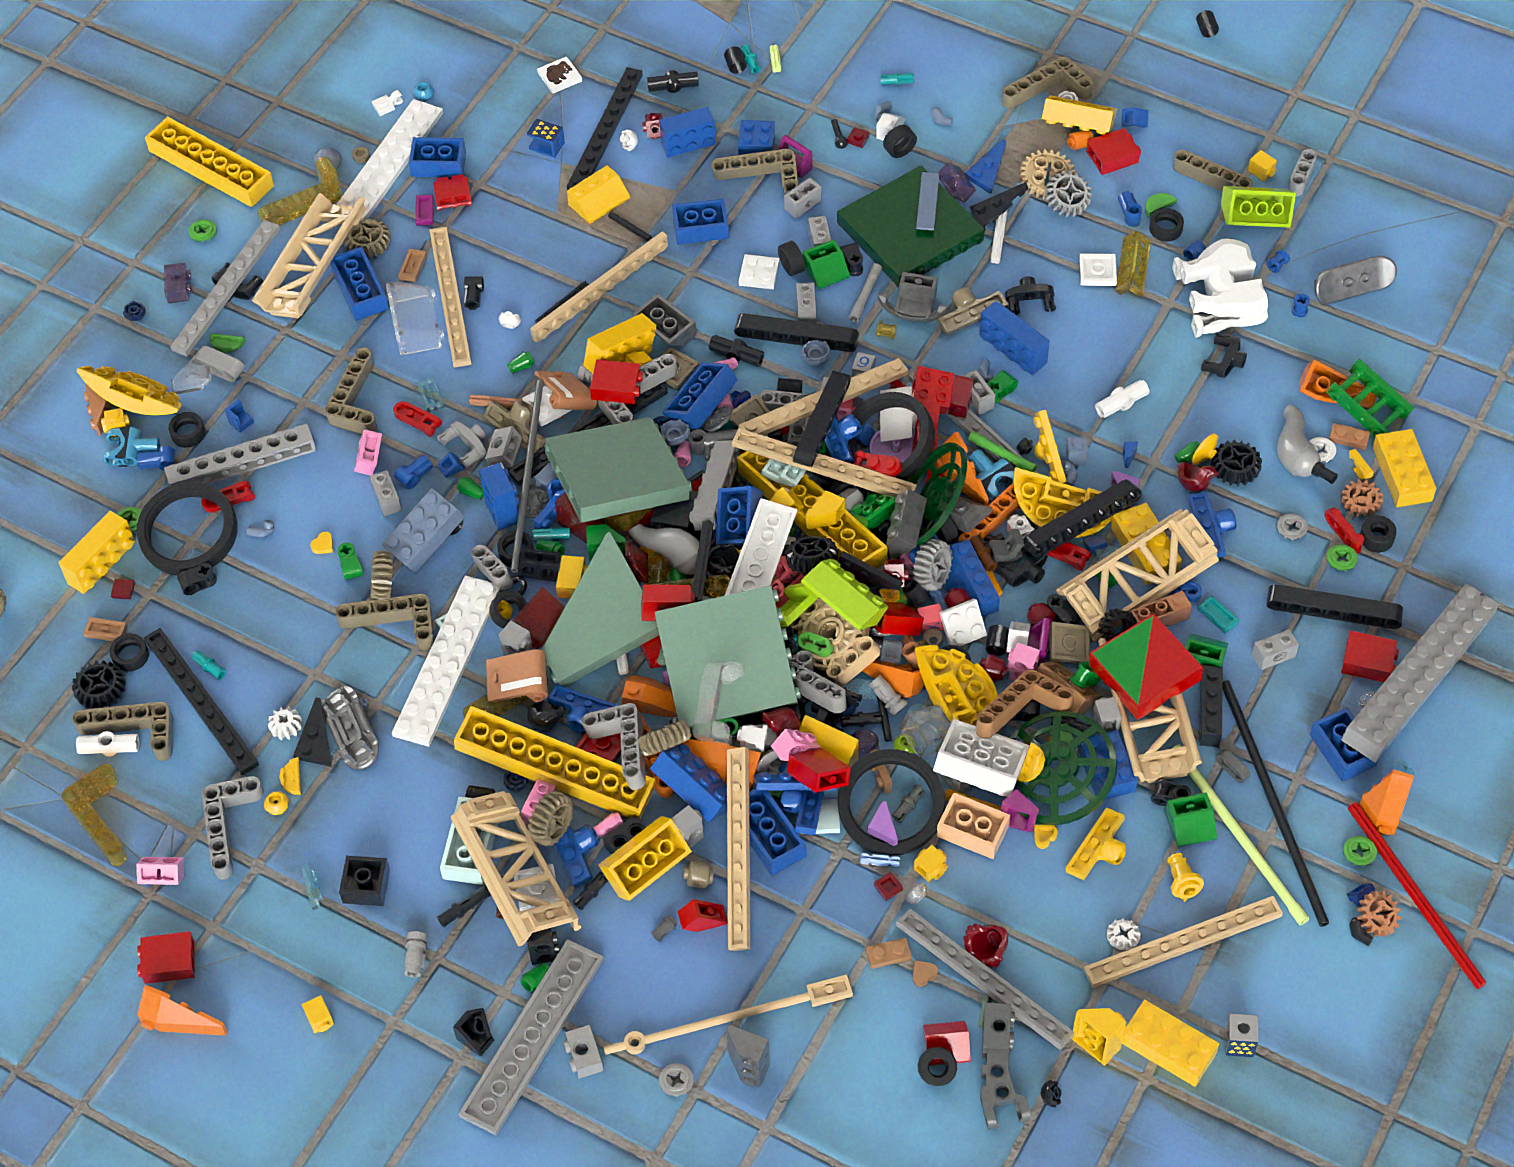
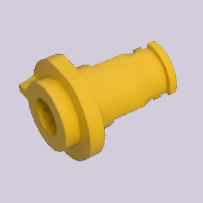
(1185, 883)

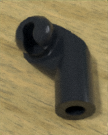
(1358, 932)

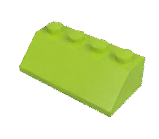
(1257, 206)
(845, 594)

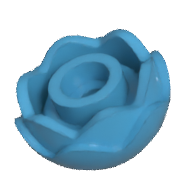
(423, 91)

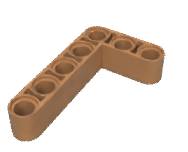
(1026, 687)

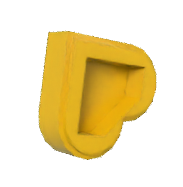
(322, 543)
(1044, 835)

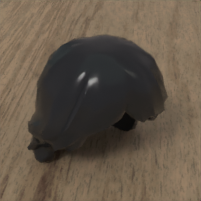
(722, 559)
(544, 715)

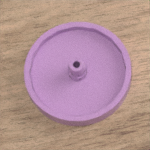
(898, 448)

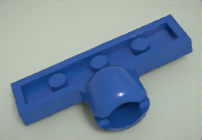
(839, 435)
(548, 514)
(1212, 521)
(578, 704)
(778, 781)
(806, 805)
(572, 851)

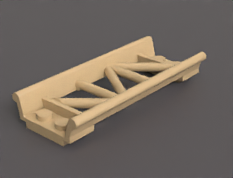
(293, 304)
(1183, 529)
(1165, 763)
(498, 808)

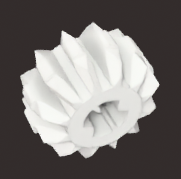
(285, 723)

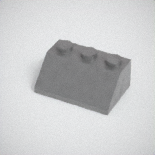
(671, 323)
(968, 514)
(905, 523)
(749, 1055)

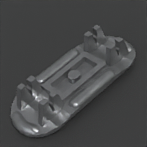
(1355, 279)
(350, 728)

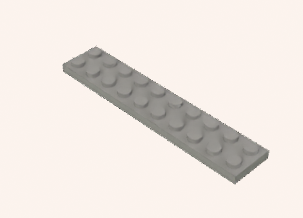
(531, 1037)

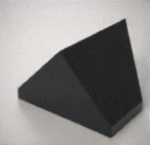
(474, 1031)

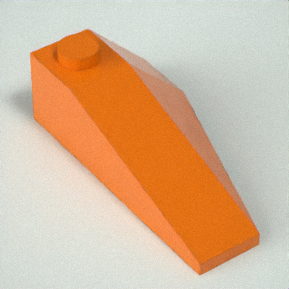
(1318, 379)
(972, 486)
(901, 677)
(649, 696)
(716, 758)
(1386, 801)
(165, 1015)

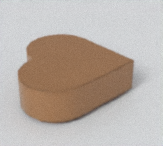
(923, 973)

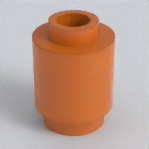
(1079, 139)

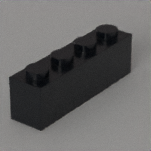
(1211, 706)

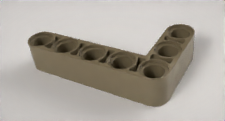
(1057, 71)
(762, 166)
(1208, 172)
(339, 407)
(391, 613)
(133, 721)

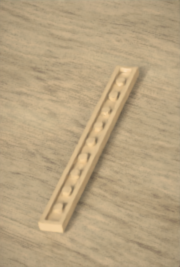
(599, 287)
(450, 297)
(805, 406)
(823, 464)
(738, 849)
(1182, 941)

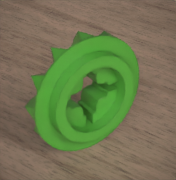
(205, 225)
(130, 512)
(1341, 551)
(1365, 846)

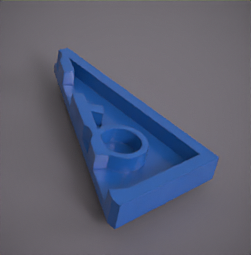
(986, 169)

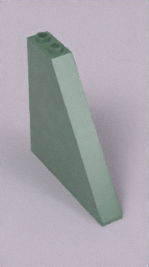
(598, 619)

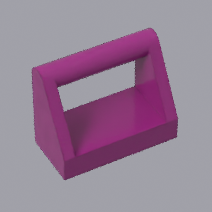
(804, 164)
(1039, 638)
(1018, 802)

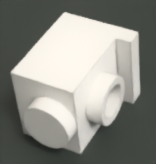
(1020, 523)
(753, 737)

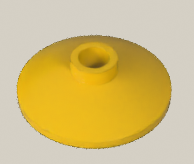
(1206, 449)

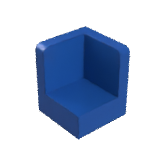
(1134, 117)
(238, 416)
(866, 435)

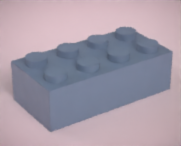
(423, 530)

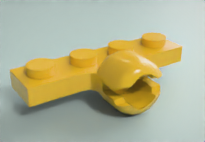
(1046, 447)
(1099, 845)

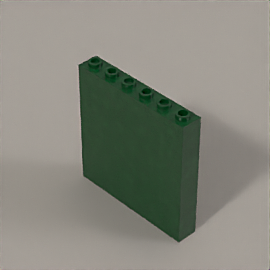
(887, 231)

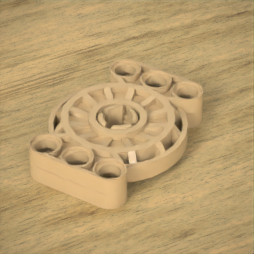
(848, 646)

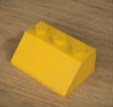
(597, 194)
(832, 740)
(1099, 1032)

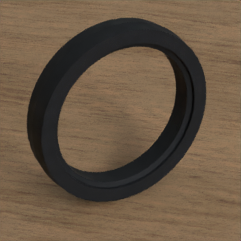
(927, 430)
(166, 497)
(896, 757)

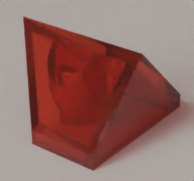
(637, 561)

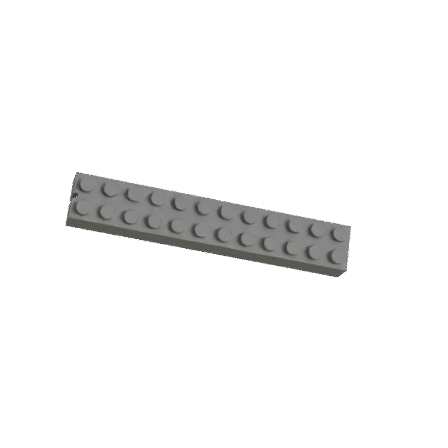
(1420, 673)

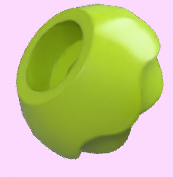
(899, 744)

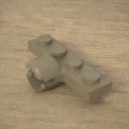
(968, 310)
(517, 418)

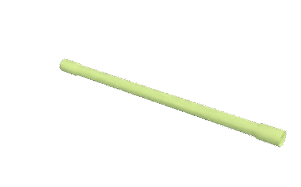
(1293, 907)

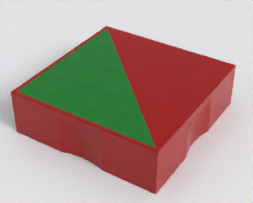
(1145, 666)

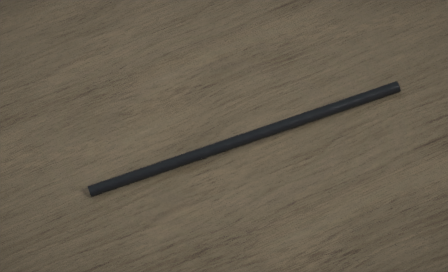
(1275, 805)

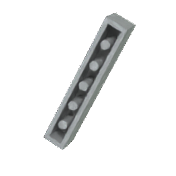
(718, 474)

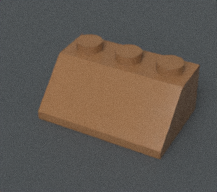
(1083, 697)

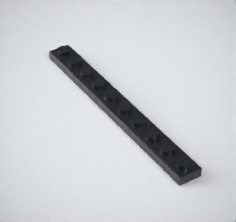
(606, 126)
(540, 459)
(201, 701)

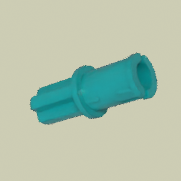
(750, 58)
(897, 78)
(551, 534)
(208, 664)

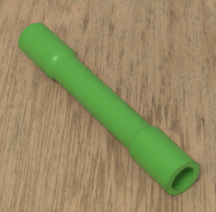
(984, 442)

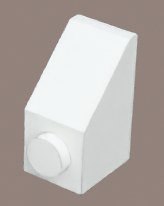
(887, 123)
(1017, 634)

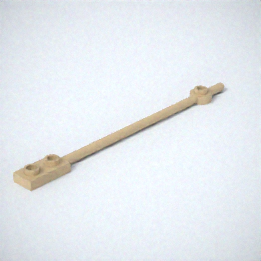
(817, 993)

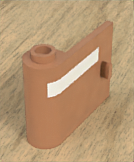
(567, 391)
(517, 676)

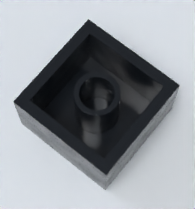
(364, 880)

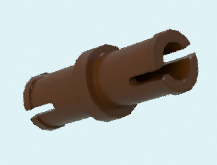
(983, 553)

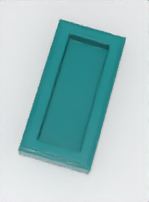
(1218, 614)

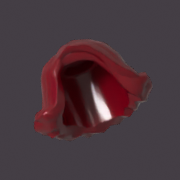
(1195, 477)
(781, 719)
(986, 943)

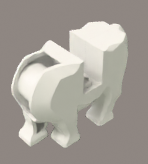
(1229, 287)

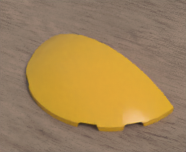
(130, 390)
(1047, 499)
(955, 683)

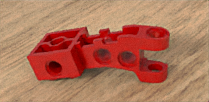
(933, 391)

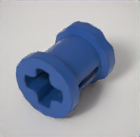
(1278, 261)
(1301, 302)

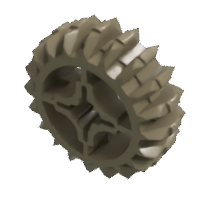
(369, 234)
(381, 575)
(664, 737)
(550, 818)

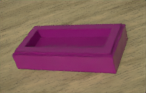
(424, 210)

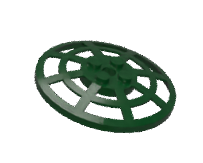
(940, 489)
(1068, 768)

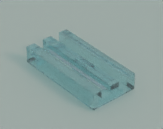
(433, 405)

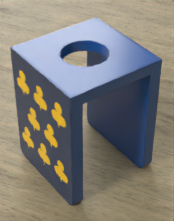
(547, 137)

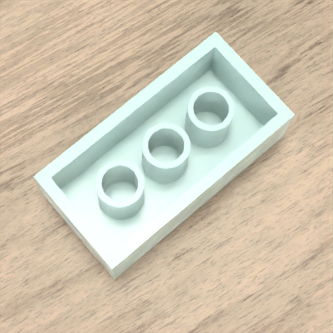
(456, 860)

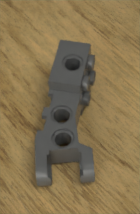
(996, 1051)

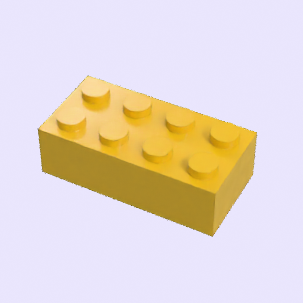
(1079, 114)
(624, 338)
(1404, 468)
(1132, 523)
(97, 552)
(645, 858)
(1170, 1043)

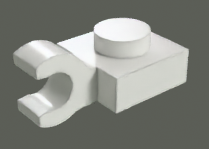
(386, 104)

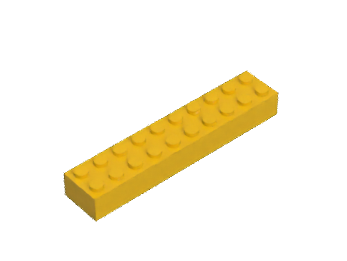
(846, 533)
(551, 761)

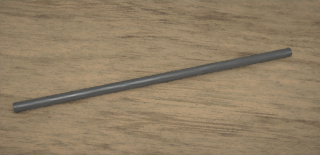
(527, 476)

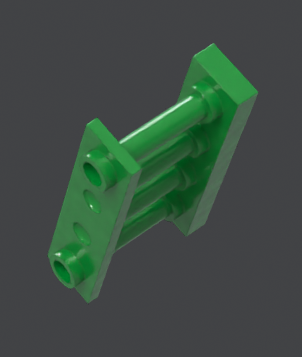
(1382, 390)

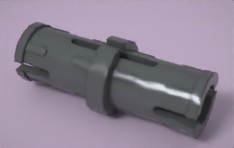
(908, 803)

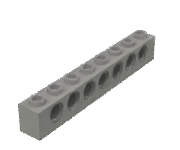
(243, 457)

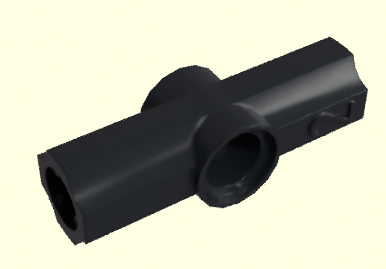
(672, 81)
(736, 349)

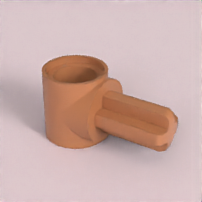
(909, 650)

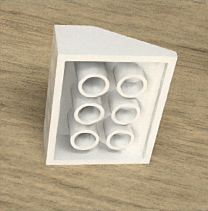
(981, 762)

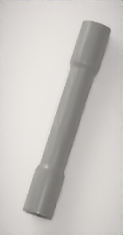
(859, 306)

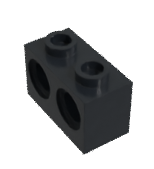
(538, 564)
(623, 834)
(543, 946)

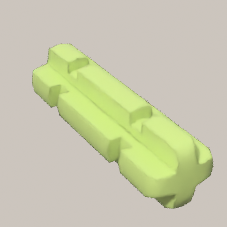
(775, 58)

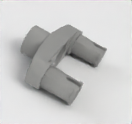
(471, 437)

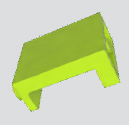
(799, 600)

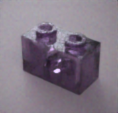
(956, 182)
(177, 282)

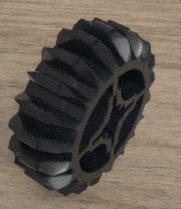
(1238, 458)
(809, 552)
(100, 691)

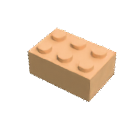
(973, 825)

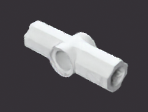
(1122, 398)
(98, 743)

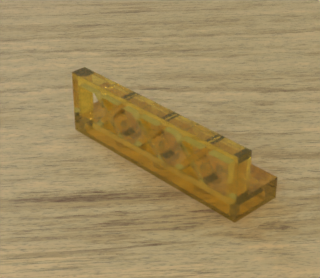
(1129, 261)

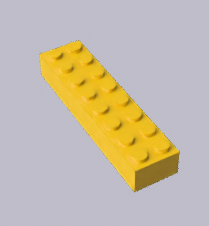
(209, 161)

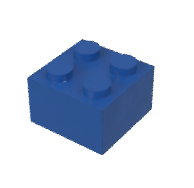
(756, 136)

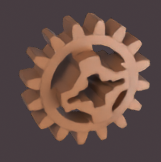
(1362, 498)
(1379, 903)

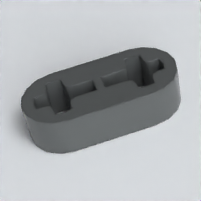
(1232, 765)

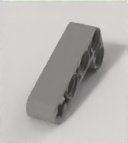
(815, 686)

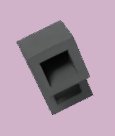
(1007, 550)

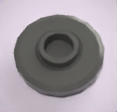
(717, 418)
(536, 502)

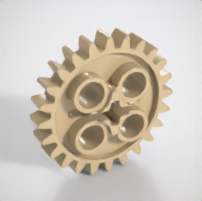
(1035, 168)

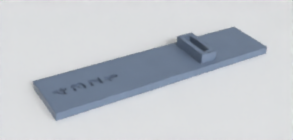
(927, 201)

